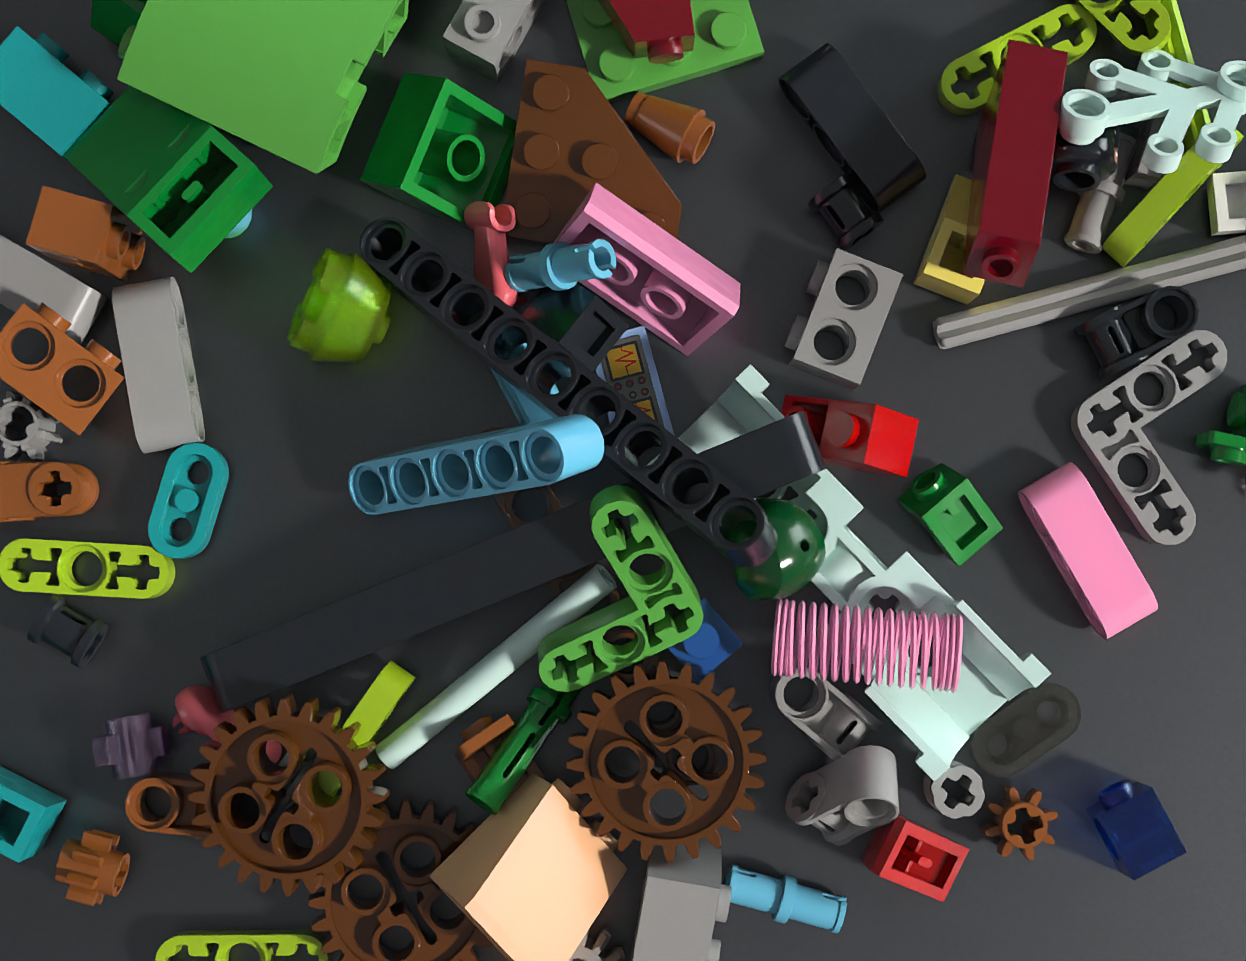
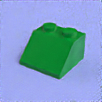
(441, 149)

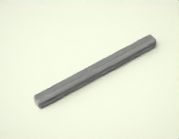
(1090, 293)

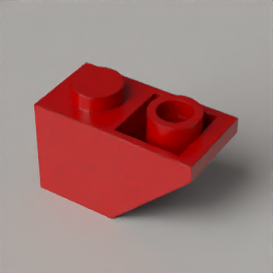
(858, 433)

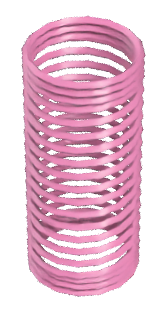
(946, 644)

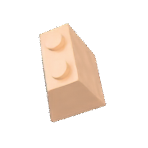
(533, 873)

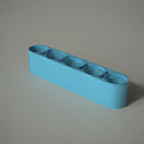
(477, 465)

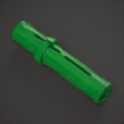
(521, 745)

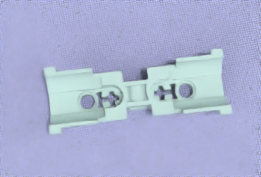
(853, 575)

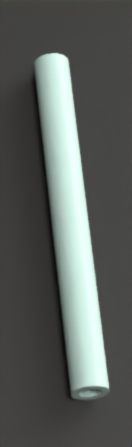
(495, 667)

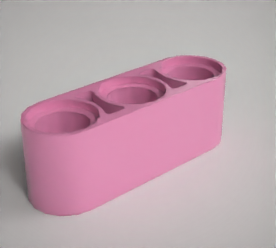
(1088, 550)

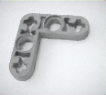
(1128, 437)

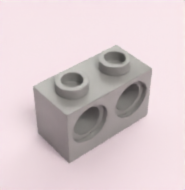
(489, 33)
(855, 324)

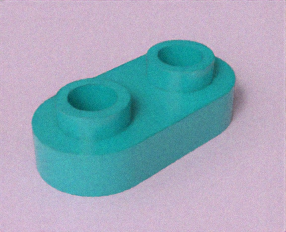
(182, 498)

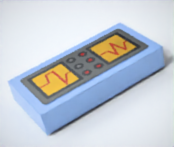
(633, 373)

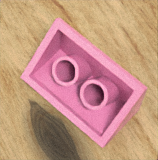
(655, 274)

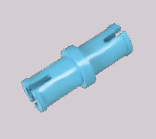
(560, 265)
(786, 899)

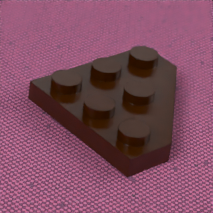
(566, 145)

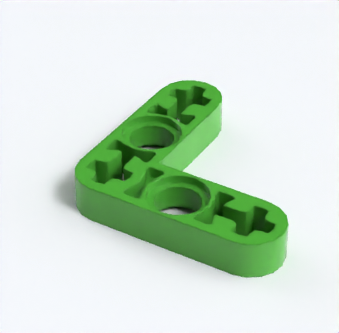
(647, 597)

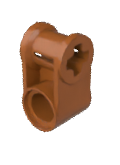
(31, 490)
(181, 811)

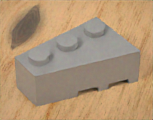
(681, 906)

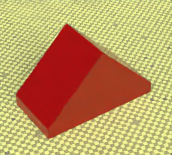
(914, 857)

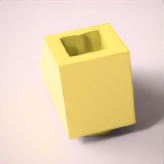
(944, 256)

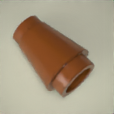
(671, 126)

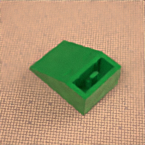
(169, 174)

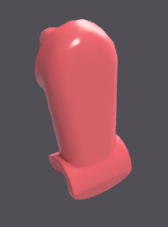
(491, 247)
(201, 714)

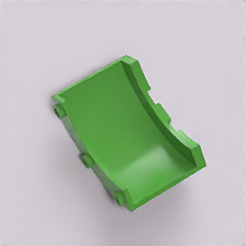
(263, 67)

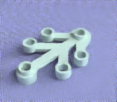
(1088, 112)

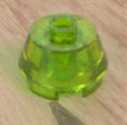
(341, 310)

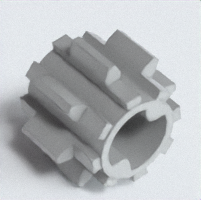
(39, 433)

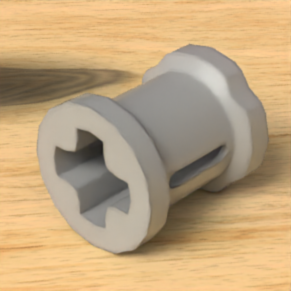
(952, 807)

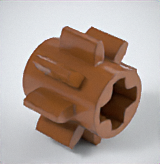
(1033, 831)
(92, 867)

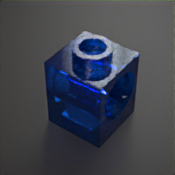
(1135, 828)

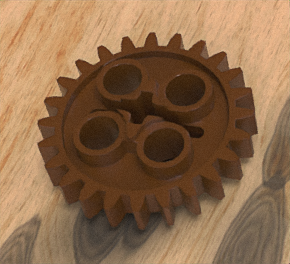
(243, 766)
(627, 800)
(359, 923)

